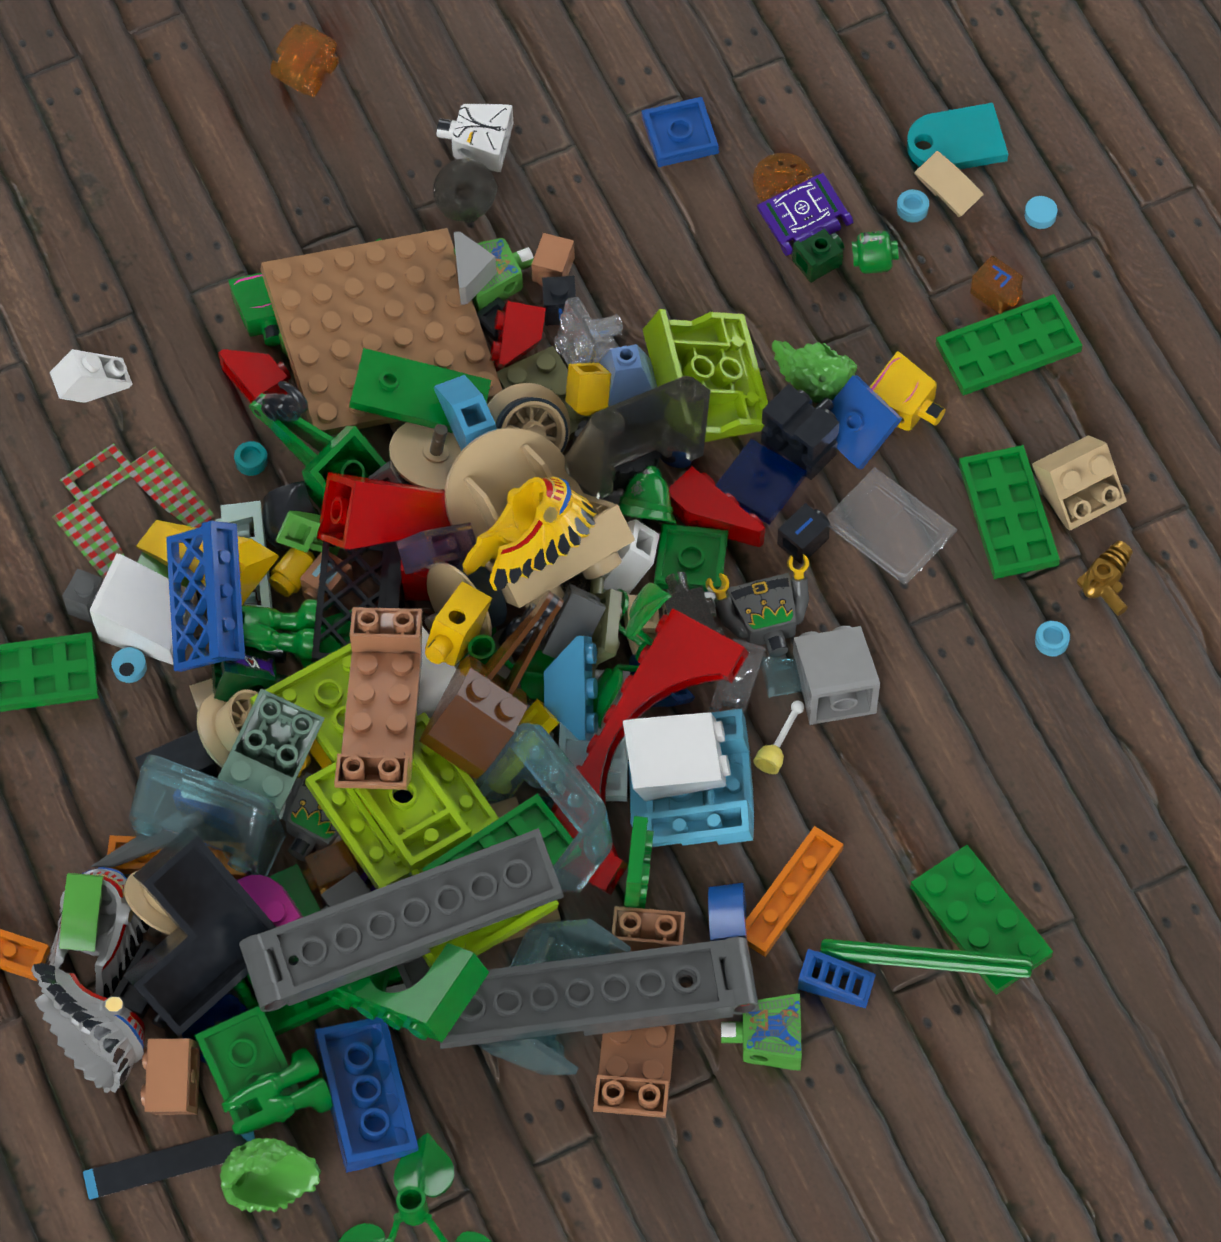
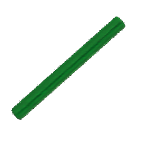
(928, 958)

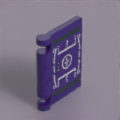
(804, 212)

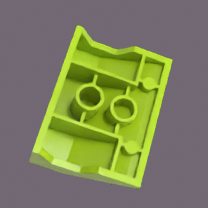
(718, 355)

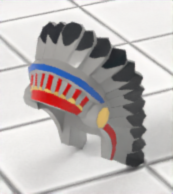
(117, 935)
(92, 1029)

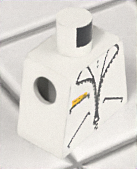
(480, 133)

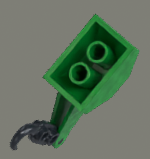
(345, 454)

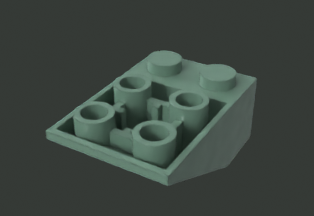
(271, 748)

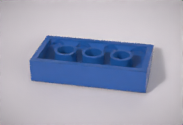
(365, 1093)

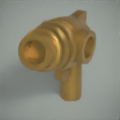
(1104, 576)

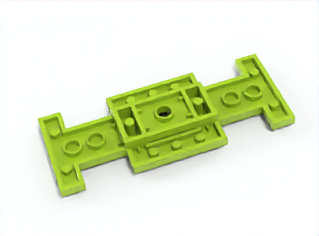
(438, 817)

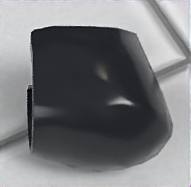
(277, 505)

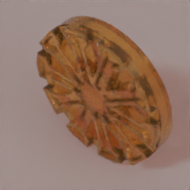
(781, 177)

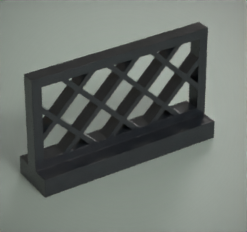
(388, 594)

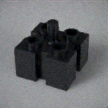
(800, 430)

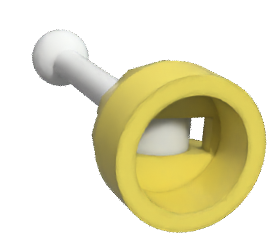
(770, 757)

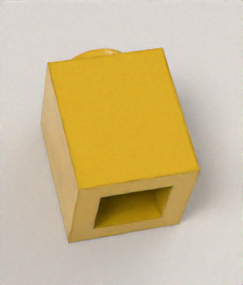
(587, 387)

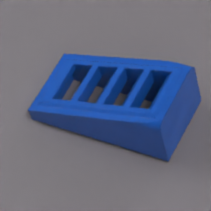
(820, 987)

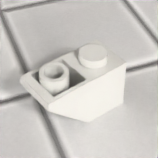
(89, 376)
(635, 558)

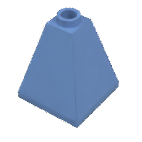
(630, 372)

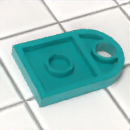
(962, 135)

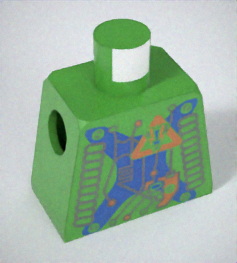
(509, 275)
(770, 1033)

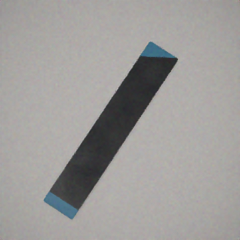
(162, 1164)

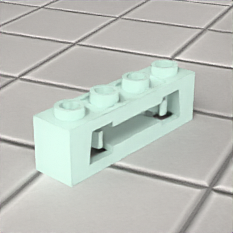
(250, 520)

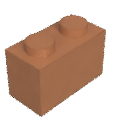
(171, 1077)

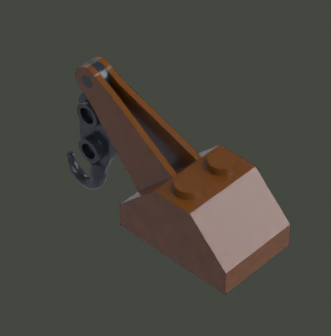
(480, 705)

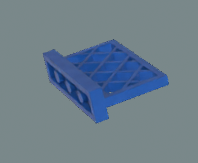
(220, 596)

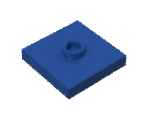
(680, 132)
(863, 421)

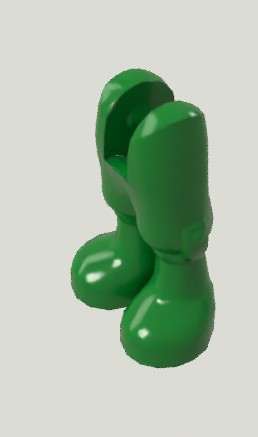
(261, 623)
(267, 1103)

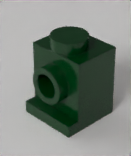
(818, 254)

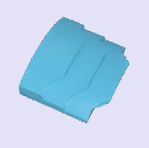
(711, 814)

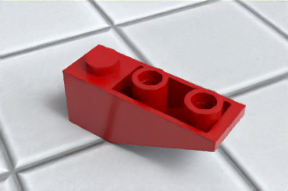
(703, 505)

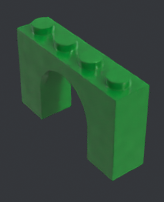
(428, 1006)

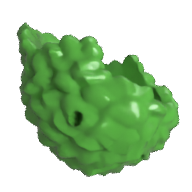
(814, 369)
(267, 1175)

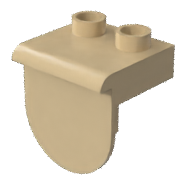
(506, 460)

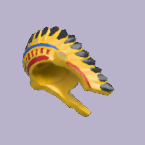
(533, 531)

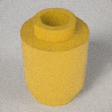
(288, 571)

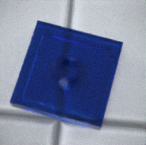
(761, 480)

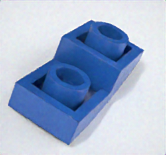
(727, 911)

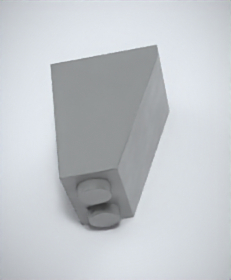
(836, 674)

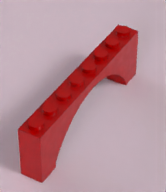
(679, 658)

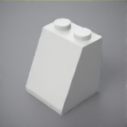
(135, 609)
(675, 754)

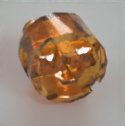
(305, 59)

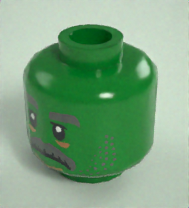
(874, 252)

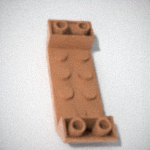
(381, 699)
(638, 1062)

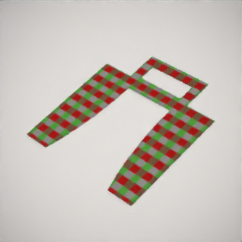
(152, 474)

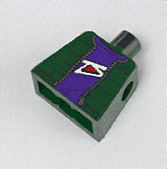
(252, 673)

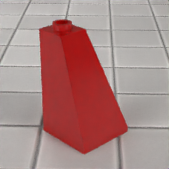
(376, 512)

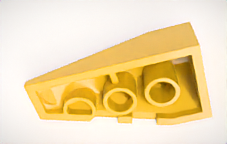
(253, 557)

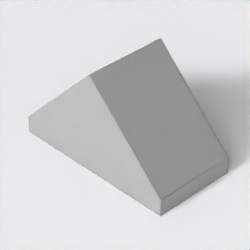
(474, 267)

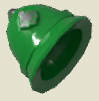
(648, 497)

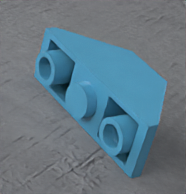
(464, 409)
(571, 688)

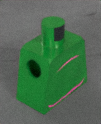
(255, 307)

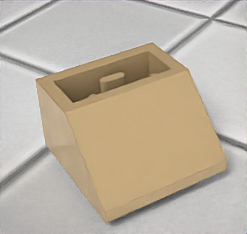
(1080, 481)

